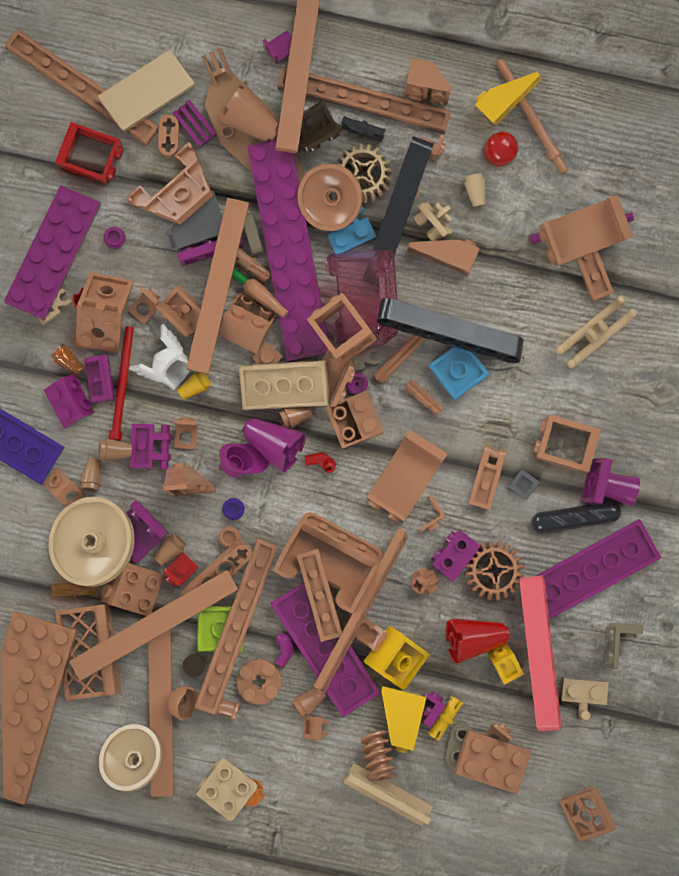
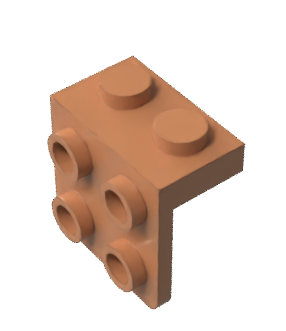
(133, 589)

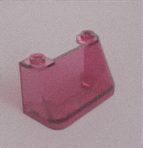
(364, 280)

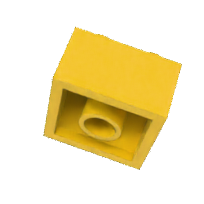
(397, 658)

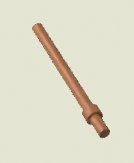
(553, 152)

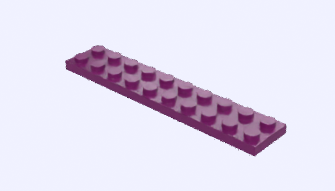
(288, 248)

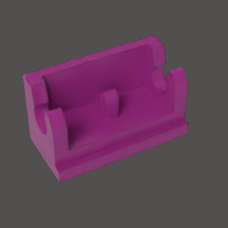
(99, 379)

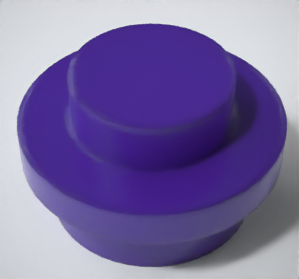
(233, 509)

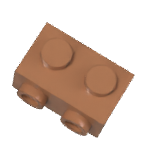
(181, 311)

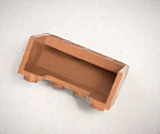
(346, 557)

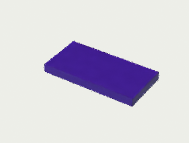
(27, 448)

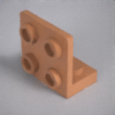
(338, 377)

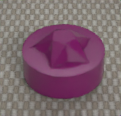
(358, 384)

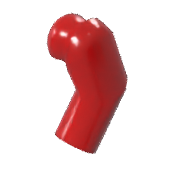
(322, 459)

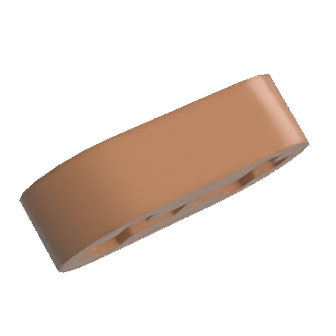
(163, 136)

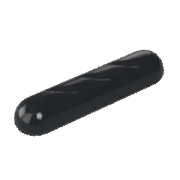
(576, 517)

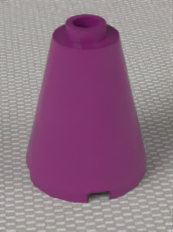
(274, 442)

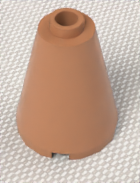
(248, 115)

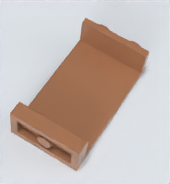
(585, 231)
(406, 477)

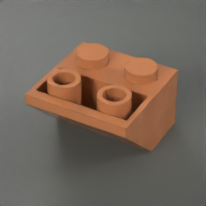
(426, 83)
(247, 323)
(355, 420)

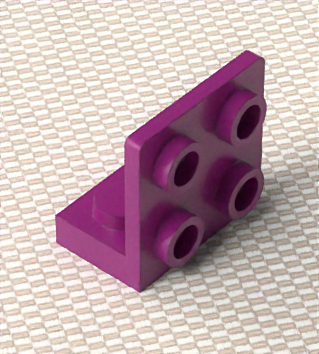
(147, 531)

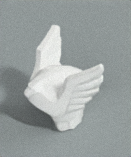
(168, 364)

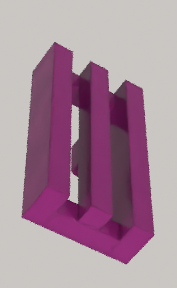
(183, 109)

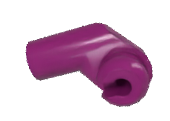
(286, 648)

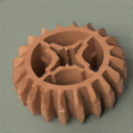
(508, 568)

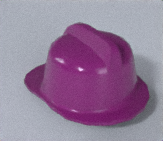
(241, 460)

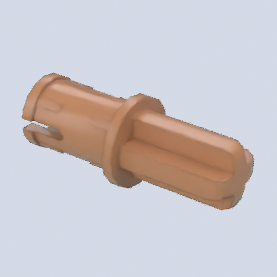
(252, 266)

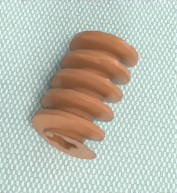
(377, 756)

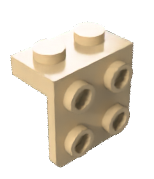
(226, 789)

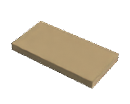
(146, 91)
(284, 385)

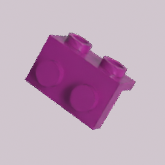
(68, 400)

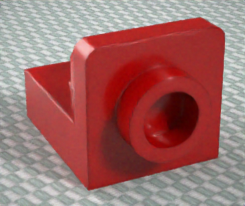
(180, 570)

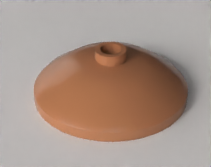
(316, 199)

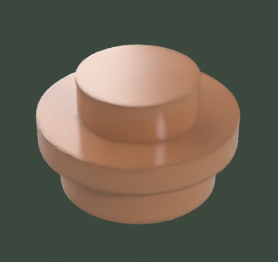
(228, 536)

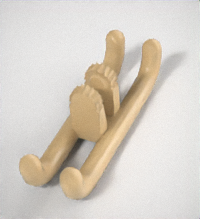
(596, 332)

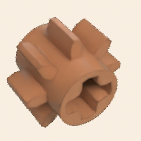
(425, 581)

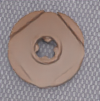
(269, 689)

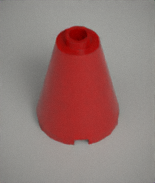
(474, 638)

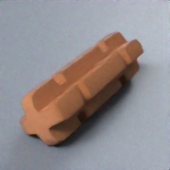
(424, 397)

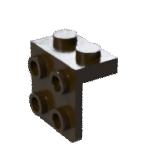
(317, 127)

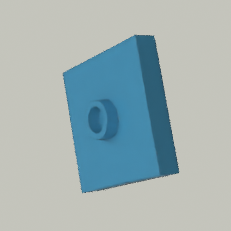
(458, 371)

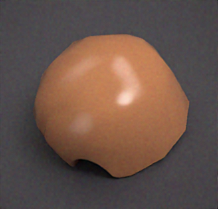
(182, 702)

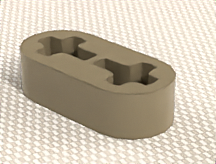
(252, 234)

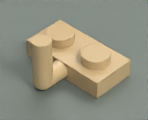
(584, 692)

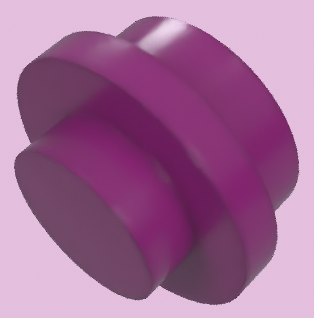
(114, 237)

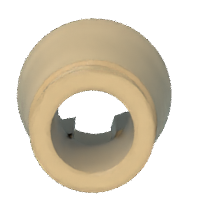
(475, 188)

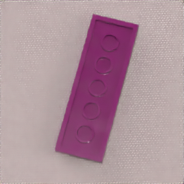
(52, 253)
(598, 567)
(351, 683)

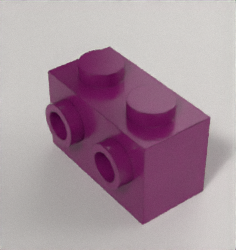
(455, 555)

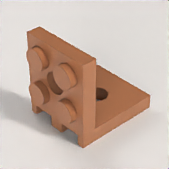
(102, 312)

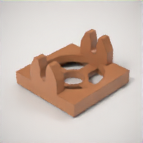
(583, 833)

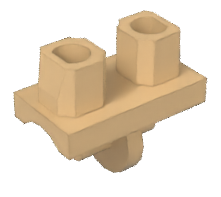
(428, 213)

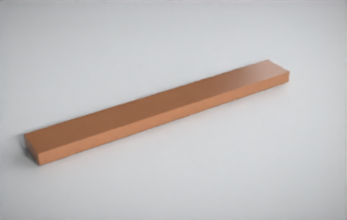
(297, 76)
(71, 80)
(373, 102)
(217, 286)
(361, 611)
(153, 625)
(235, 627)
(160, 718)

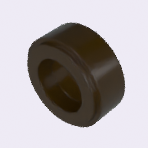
(194, 665)

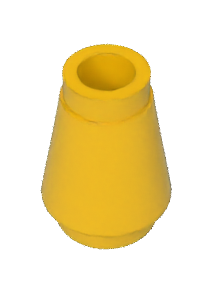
(194, 385)

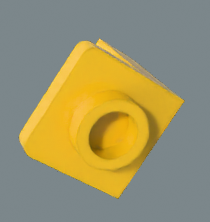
(505, 664)

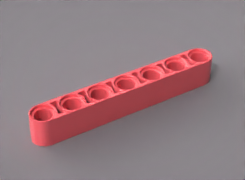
(540, 653)

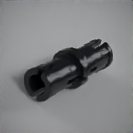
(363, 129)

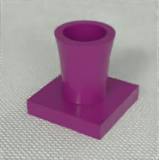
(602, 483)

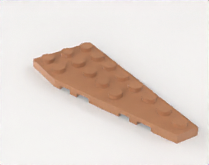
(31, 680)

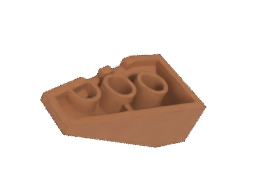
(185, 481)

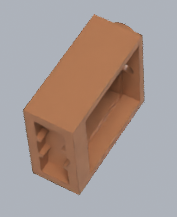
(354, 344)
(589, 449)

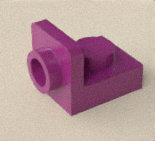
(432, 712)

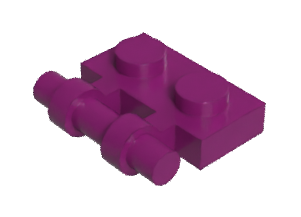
(143, 446)

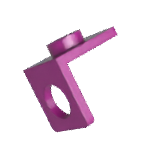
(279, 47)

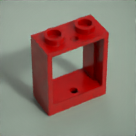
(69, 144)

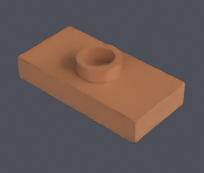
(369, 634)

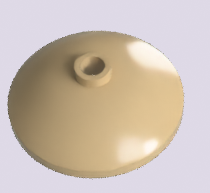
(121, 753)

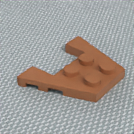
(181, 195)

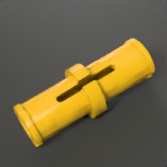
(445, 718)

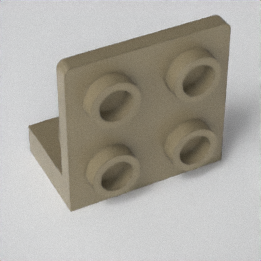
(613, 635)

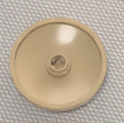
(91, 541)

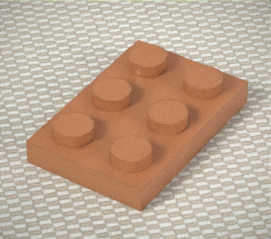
(492, 761)

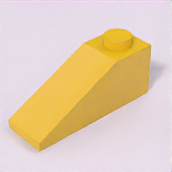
(503, 98)

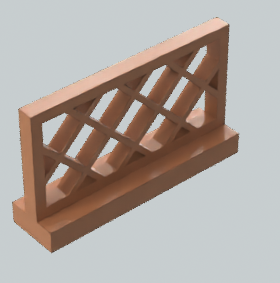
(103, 631)

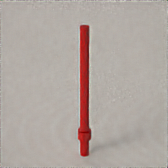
(116, 433)

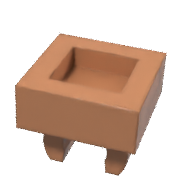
(313, 727)

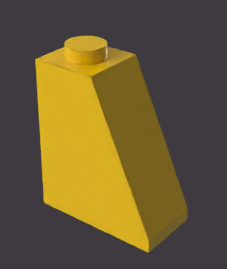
(403, 717)

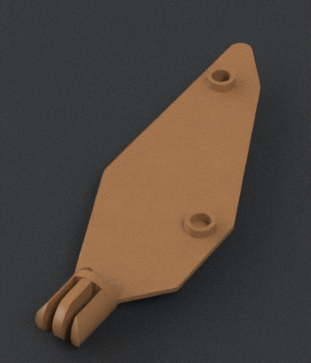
(221, 89)

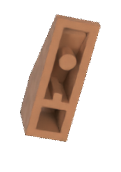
(452, 254)

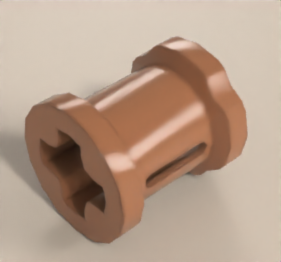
(228, 709)

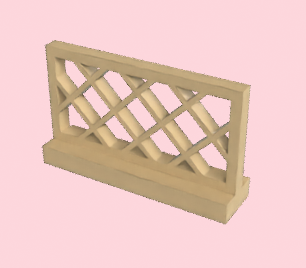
(389, 795)

